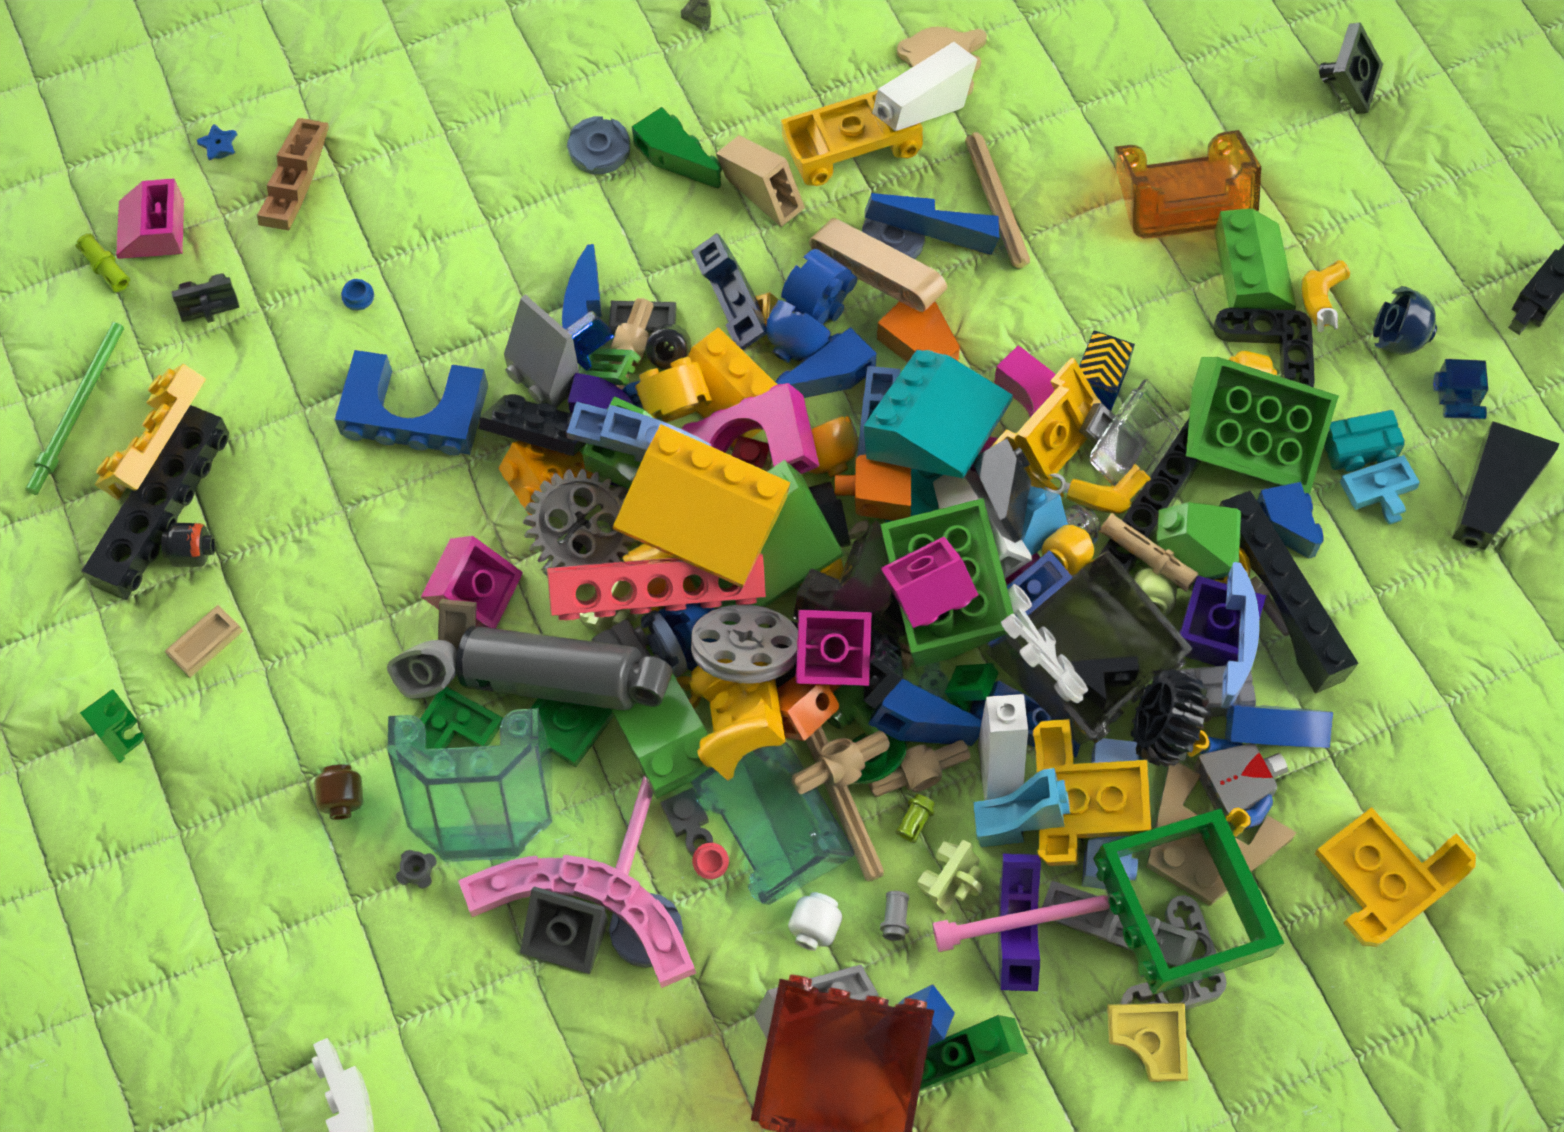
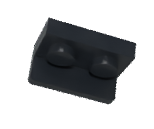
(884, 668)

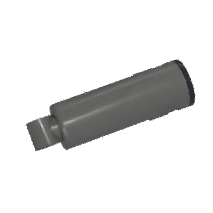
(560, 669)

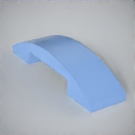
(1243, 598)

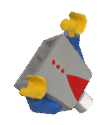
(1237, 779)

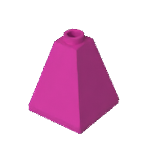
(833, 647)

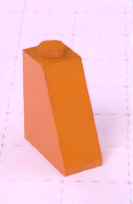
(909, 330)

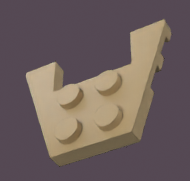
(1187, 860)

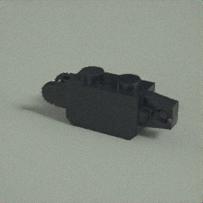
(1540, 294)

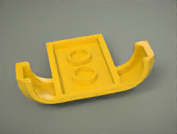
(1102, 796)
(1389, 877)

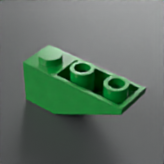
(672, 149)
(972, 1051)

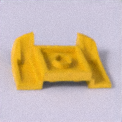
(1054, 428)

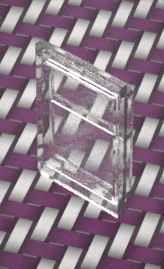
(1137, 435)

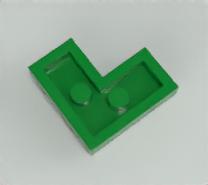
(457, 715)

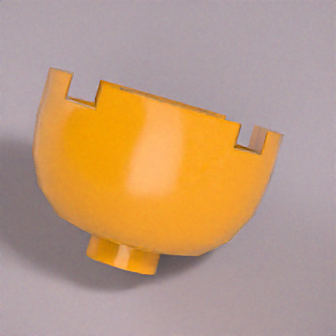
(835, 445)

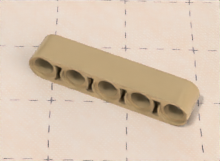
(880, 265)

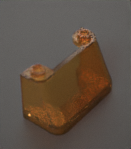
(1188, 192)

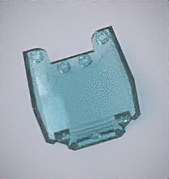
(474, 798)

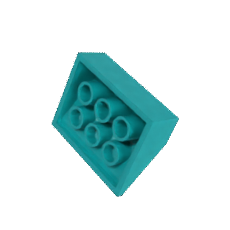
(935, 416)

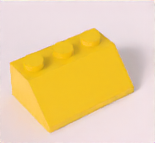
(728, 374)

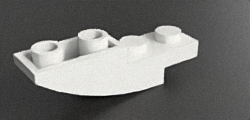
(346, 1094)

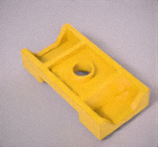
(171, 399)

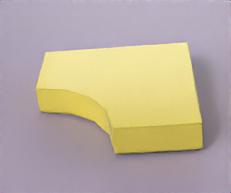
(1154, 1034)

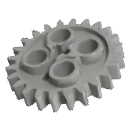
(558, 502)

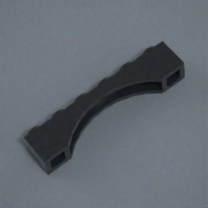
(1315, 639)

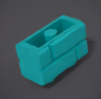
(1363, 440)

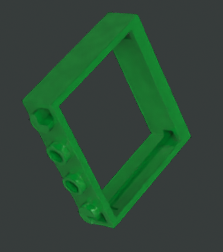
(1238, 882)

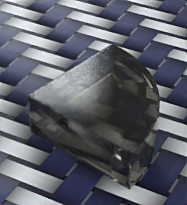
(698, 13)

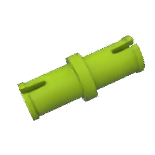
(102, 262)

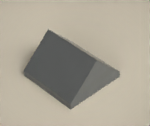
(563, 930)

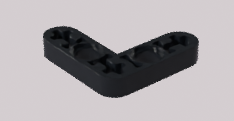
(1280, 333)

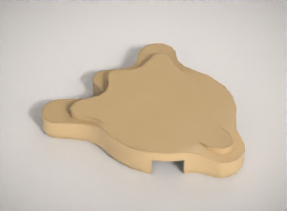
(933, 39)

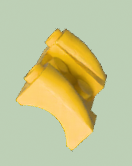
(843, 132)
(742, 718)

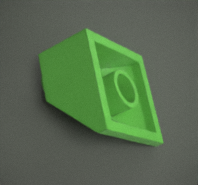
(1201, 537)

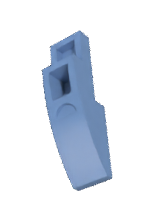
(616, 429)

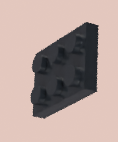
(530, 423)

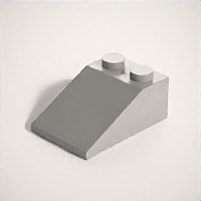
(540, 354)

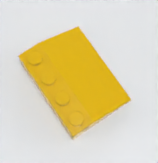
(701, 505)

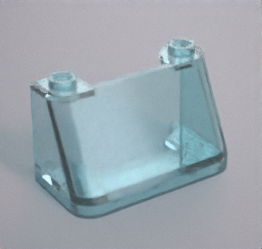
(781, 832)

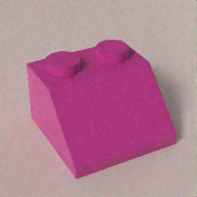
(473, 574)
(930, 582)

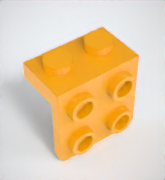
(529, 465)

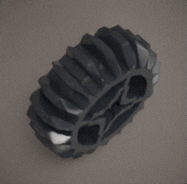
(1169, 717)

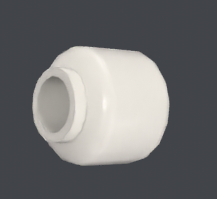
(815, 921)

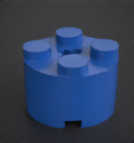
(819, 287)

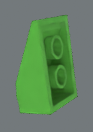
(665, 740)

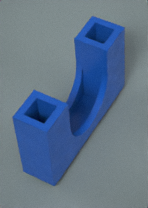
(445, 428)

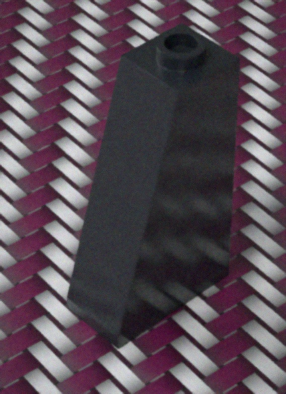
(1500, 479)

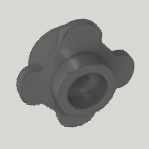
(409, 861)

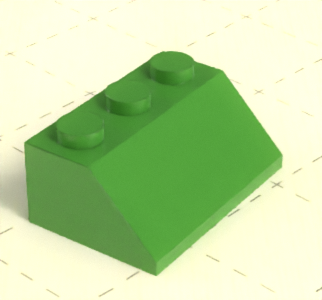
(1253, 261)

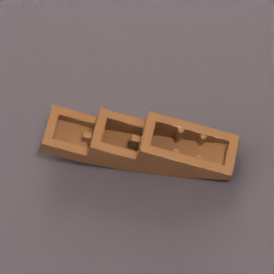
(294, 173)

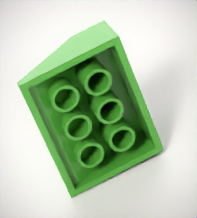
(1258, 422)
(971, 535)
(795, 544)

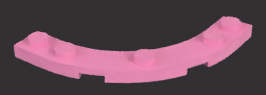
(592, 882)

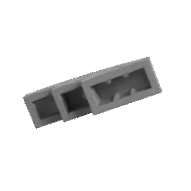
(1174, 942)

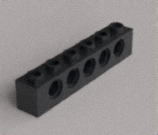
(139, 511)

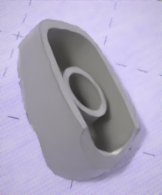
(424, 668)

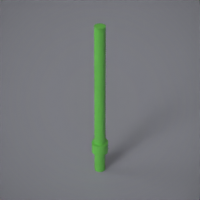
(47, 460)

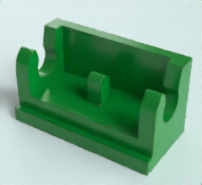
(110, 720)

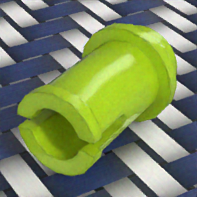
(916, 816)

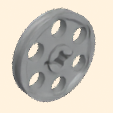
(744, 643)

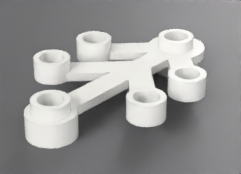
(1042, 648)

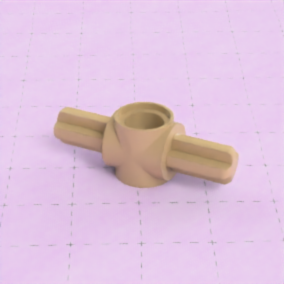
(633, 333)
(840, 762)
(922, 768)

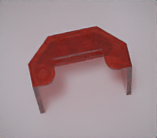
(840, 1062)

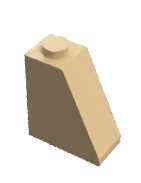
(762, 178)

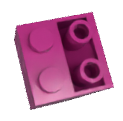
(151, 220)

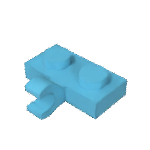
(1381, 484)

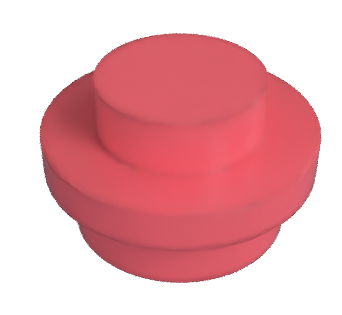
(710, 860)

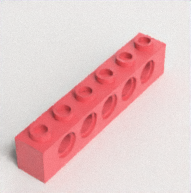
(565, 581)

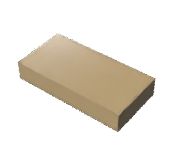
(203, 641)

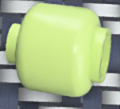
(1158, 589)

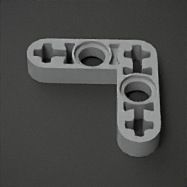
(1192, 992)

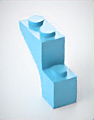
(1031, 807)

